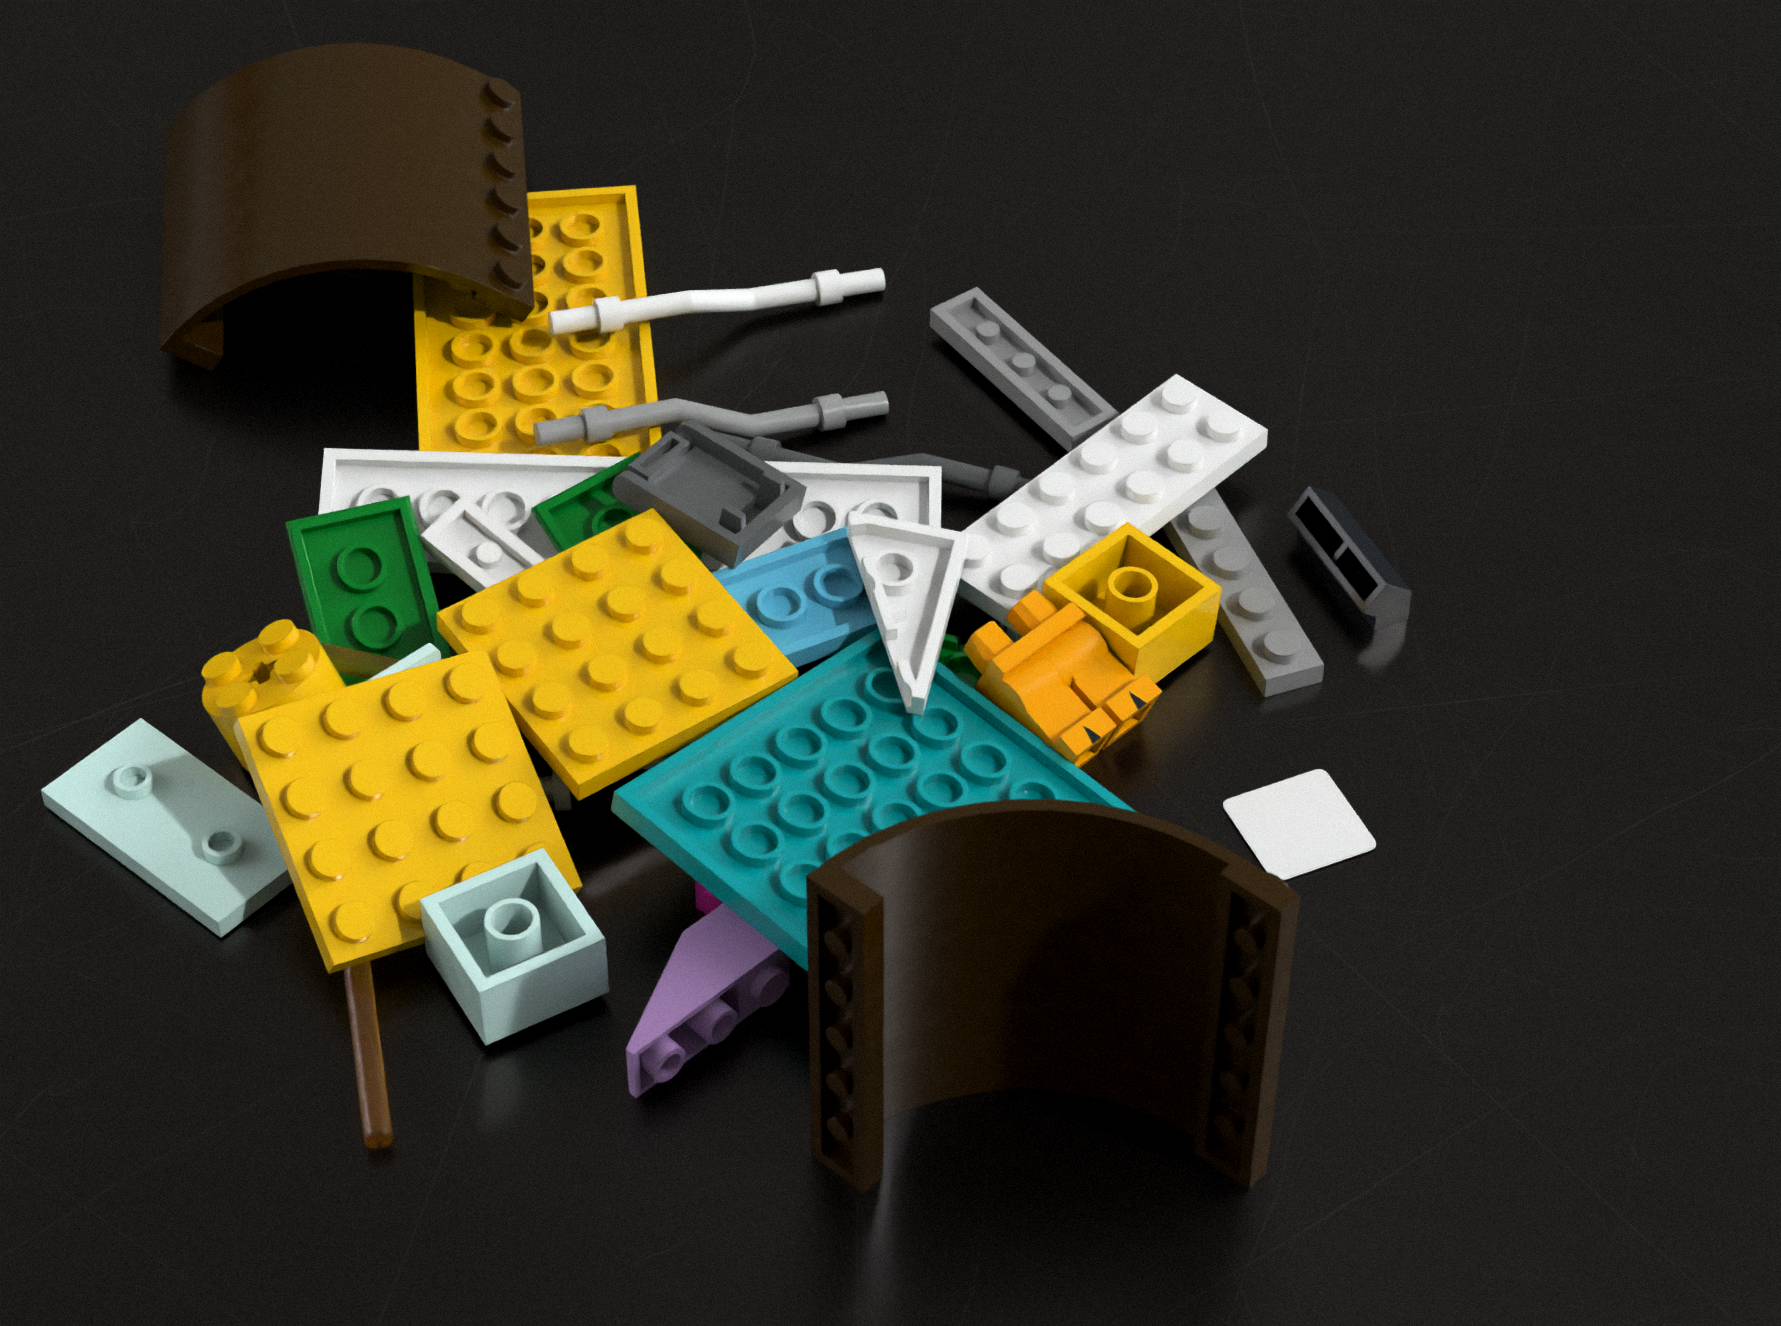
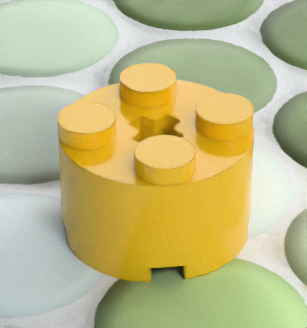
(264, 674)

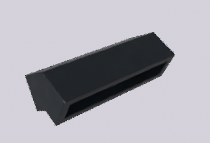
(1323, 510)

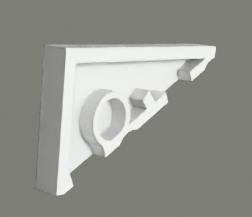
(911, 586)

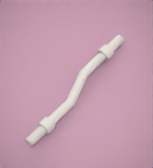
(611, 314)

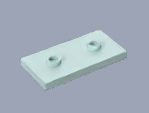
(174, 825)

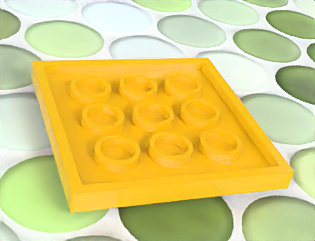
(618, 651)
(396, 798)

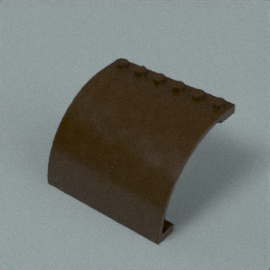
(342, 167)
(1046, 958)

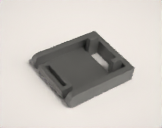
(706, 488)

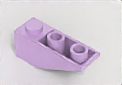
(708, 986)

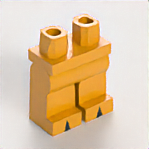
(1059, 678)

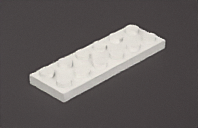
(1131, 471)

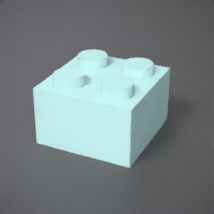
(515, 946)

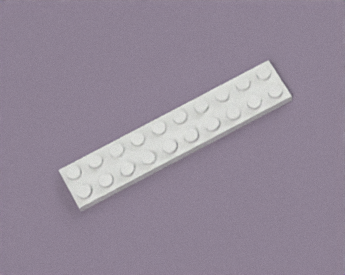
(514, 483)

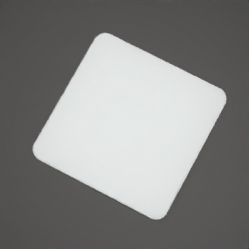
(1299, 824)

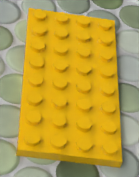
(494, 377)

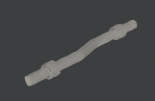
(598, 423)

